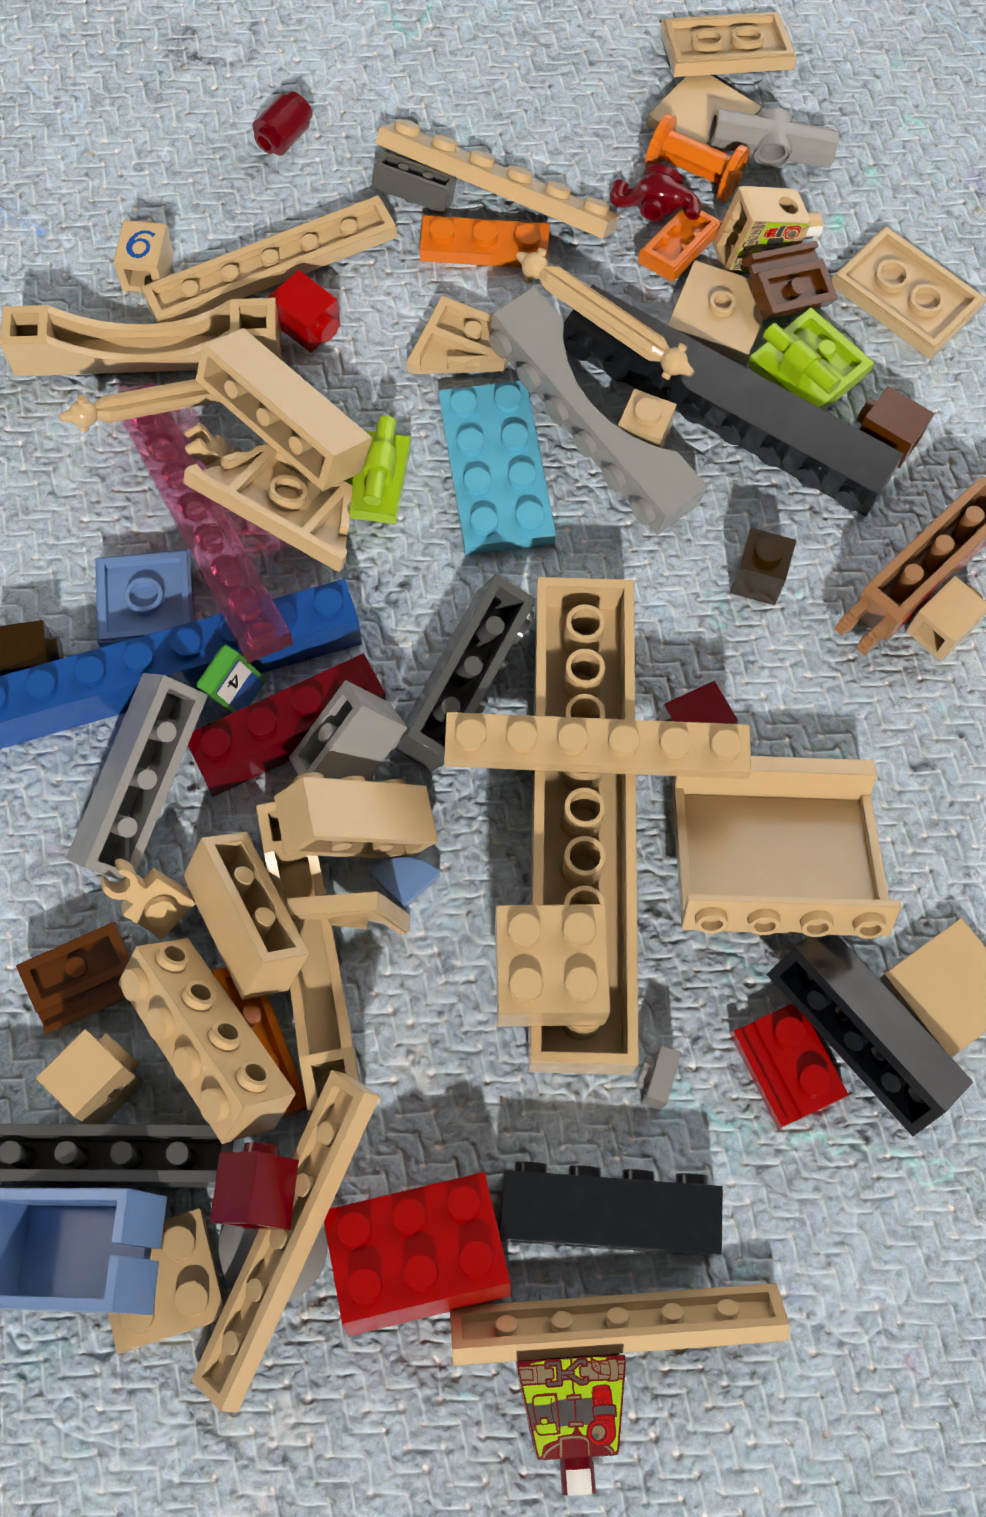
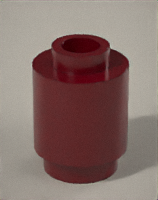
(282, 123)

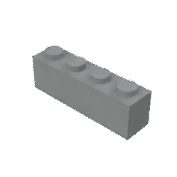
(137, 775)

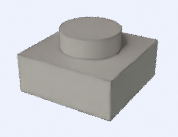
(658, 1076)

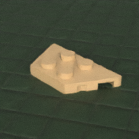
(280, 500)

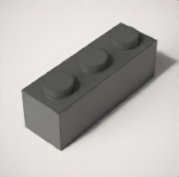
(413, 182)

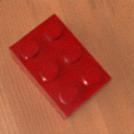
(416, 1254)

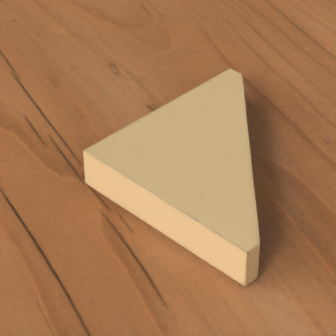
(350, 910)

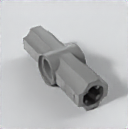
(773, 137)

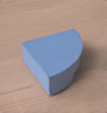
(404, 878)

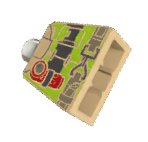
(763, 221)

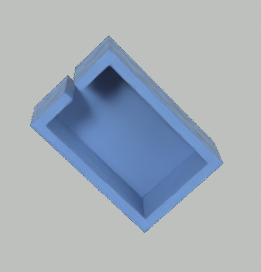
(79, 1249)

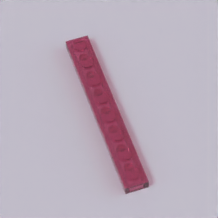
(209, 539)

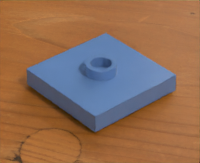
(142, 594)

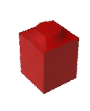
(306, 311)

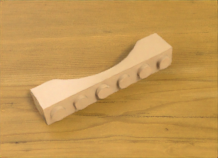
(55, 342)
(318, 989)

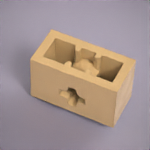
(92, 1077)

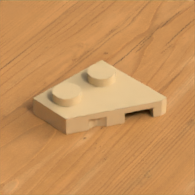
(455, 342)

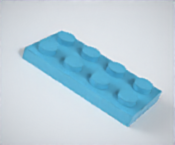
(496, 468)

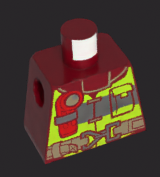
(574, 1413)

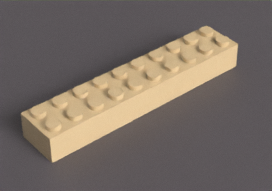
(584, 819)

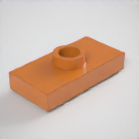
(678, 244)

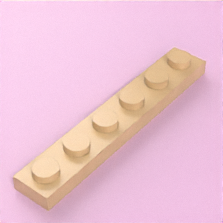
(511, 183)
(270, 261)
(597, 745)
(280, 1254)
(618, 1324)

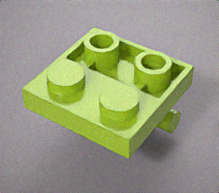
(810, 360)
(381, 482)

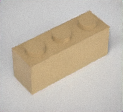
(354, 817)
(245, 915)

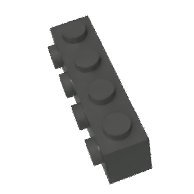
(466, 668)

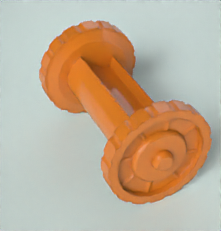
(697, 157)

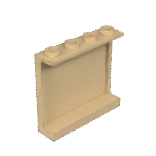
(782, 850)

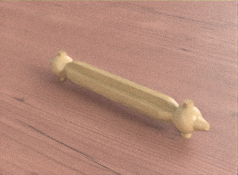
(605, 314)
(136, 403)

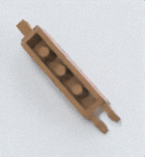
(920, 569)

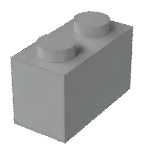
(349, 736)

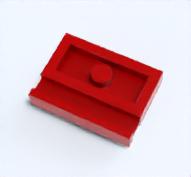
(788, 1065)

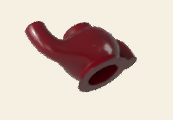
(659, 191)

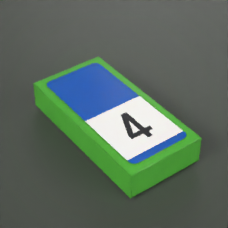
(231, 680)

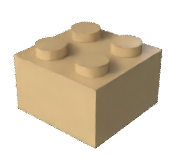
(551, 965)

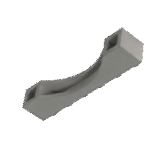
(649, 477)

